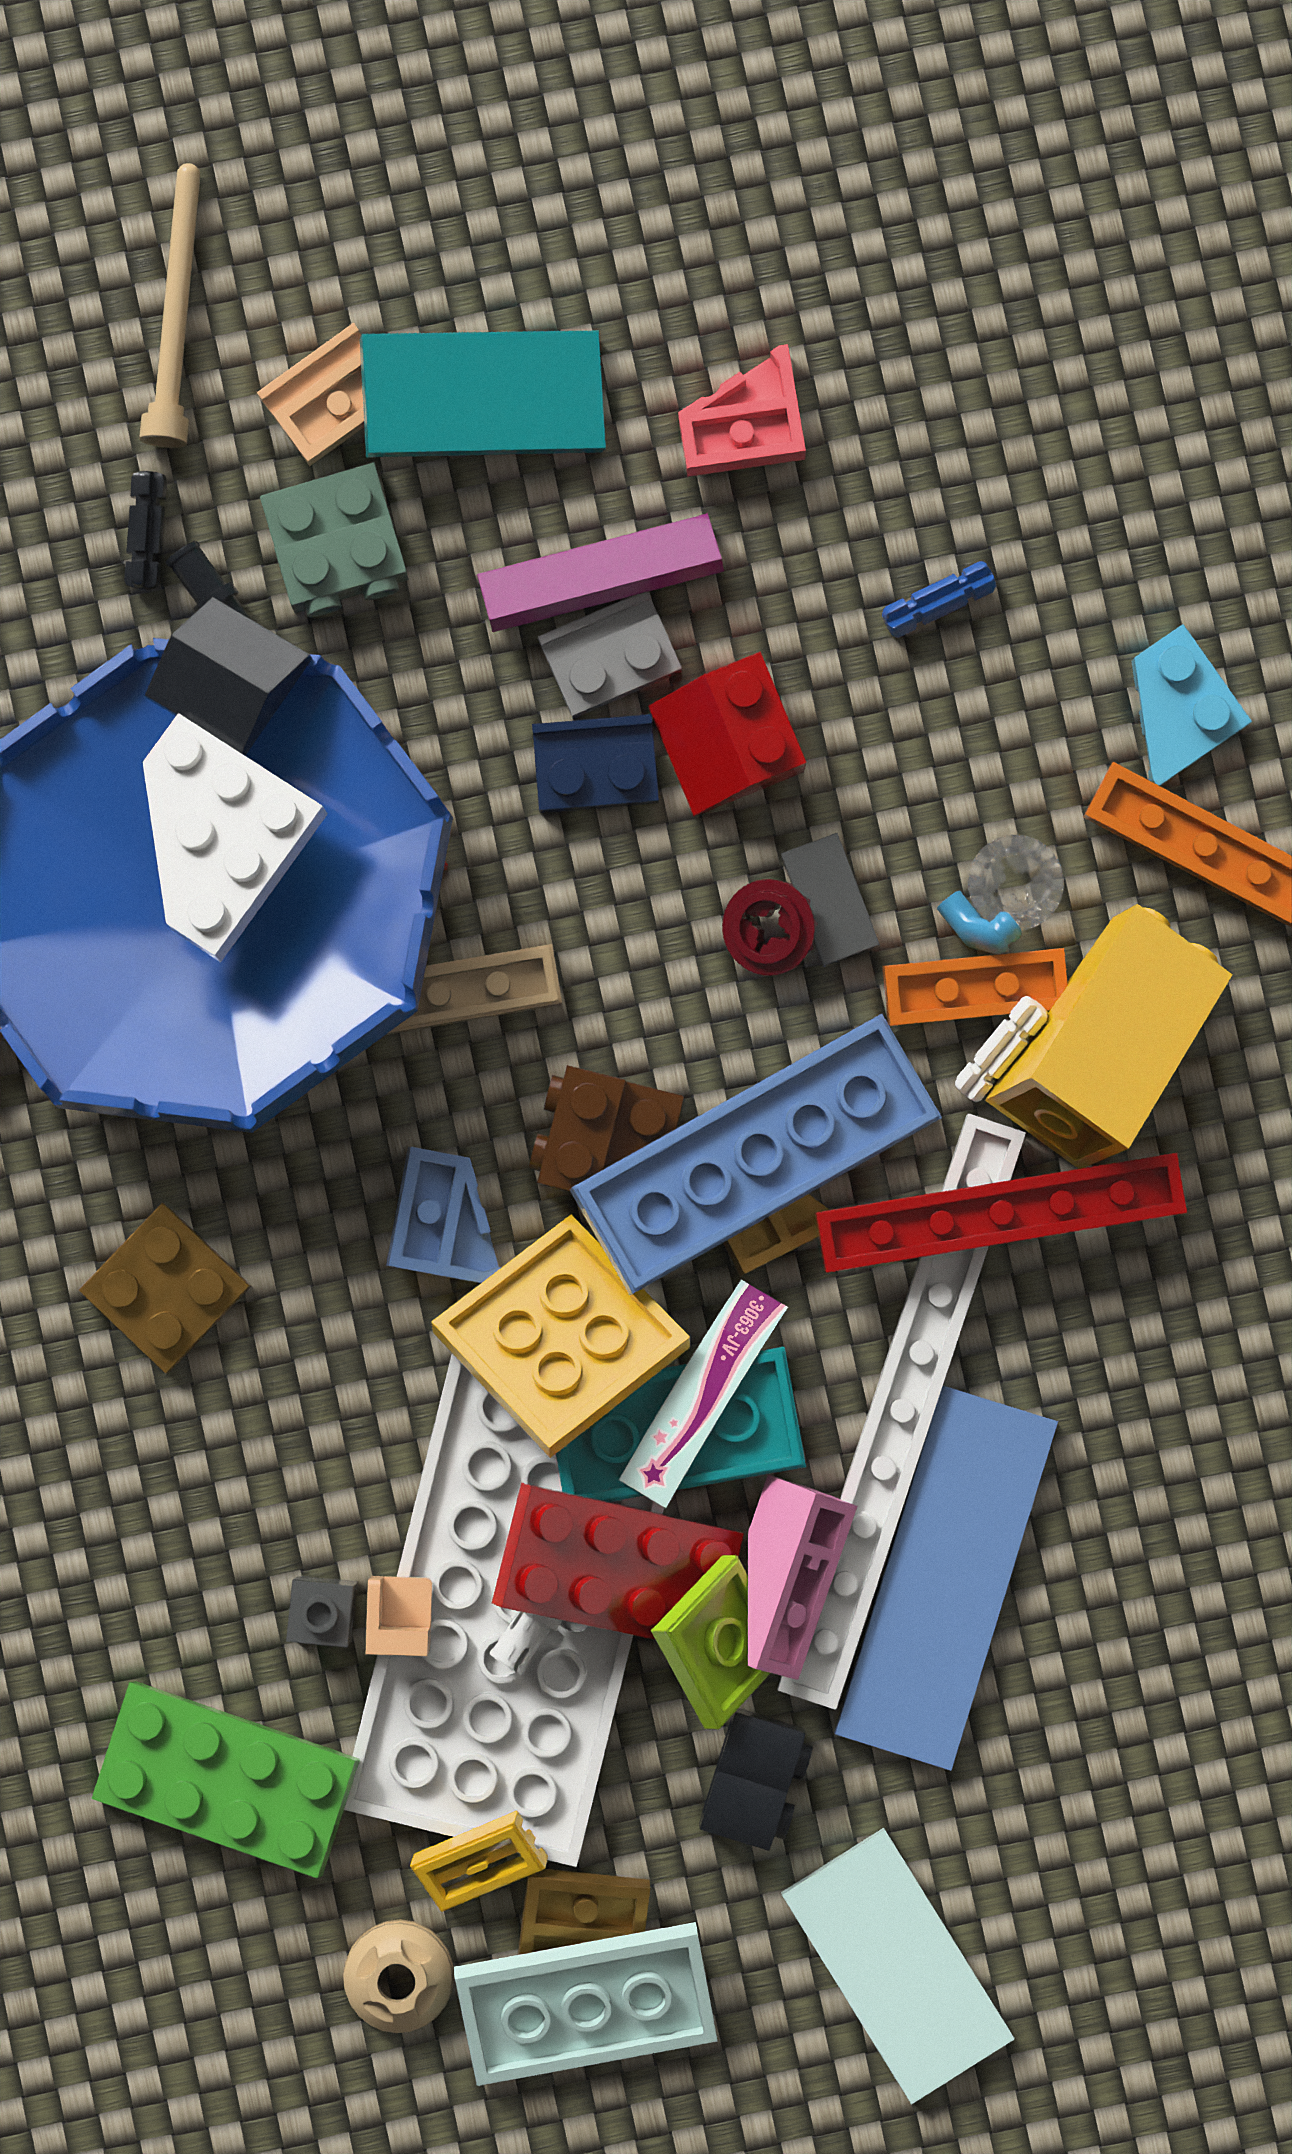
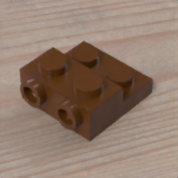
(598, 1124)

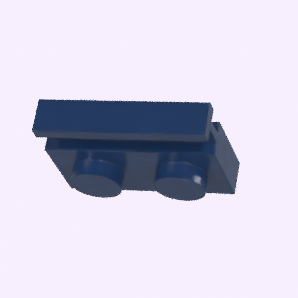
(595, 763)

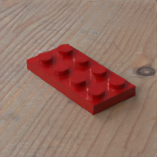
(603, 1560)

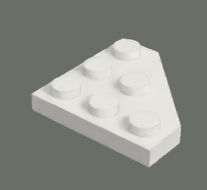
(219, 833)

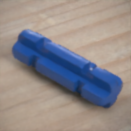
(939, 599)

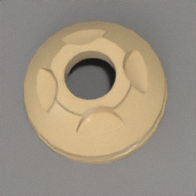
(403, 1944)

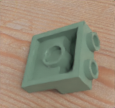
(334, 540)

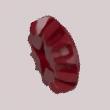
(745, 937)

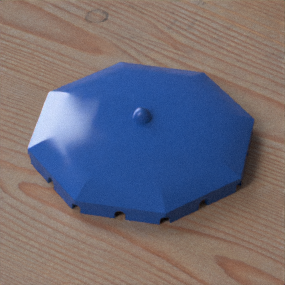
(134, 1016)

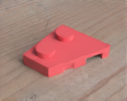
(746, 422)

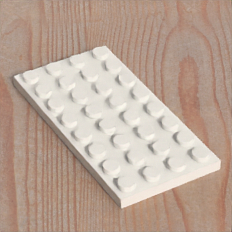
(456, 1730)

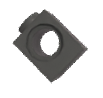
(322, 1611)

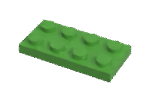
(226, 1779)

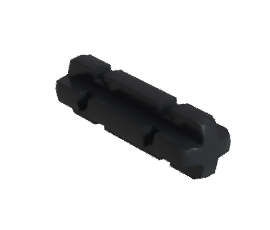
(145, 530)

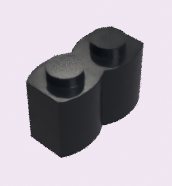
(754, 1779)

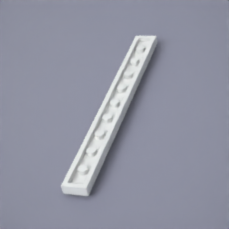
(901, 1419)

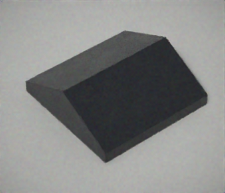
(226, 674)

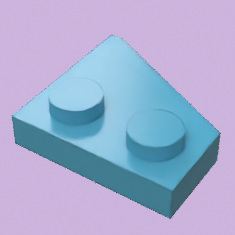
(1182, 704)

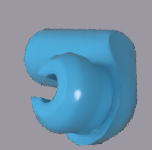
(976, 931)

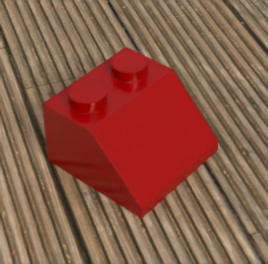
(727, 734)

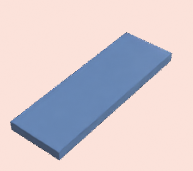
(755, 1154)
(945, 1578)

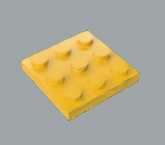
(560, 1336)

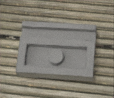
(609, 654)

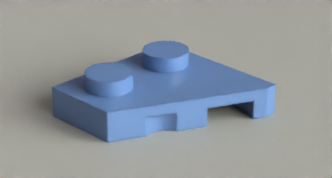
(441, 1219)

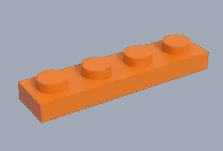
(1194, 841)

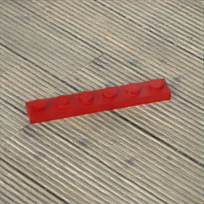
(1001, 1212)

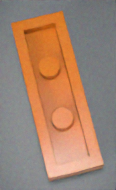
(972, 986)

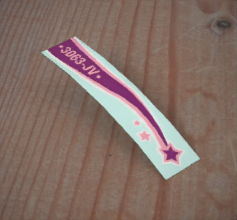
(702, 1393)

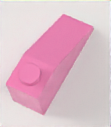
(790, 1570)

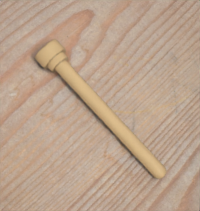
(165, 420)

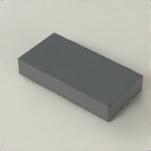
(825, 877)

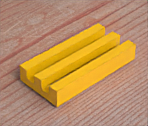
(472, 1853)

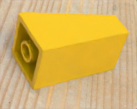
(1112, 1039)

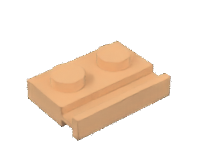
(320, 397)

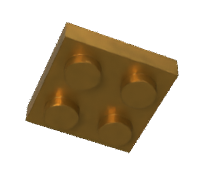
(165, 1288)

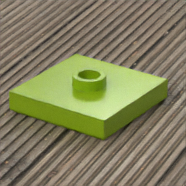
(708, 1643)

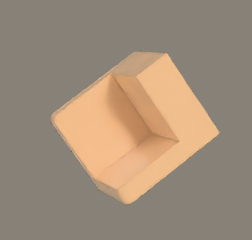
(399, 1616)

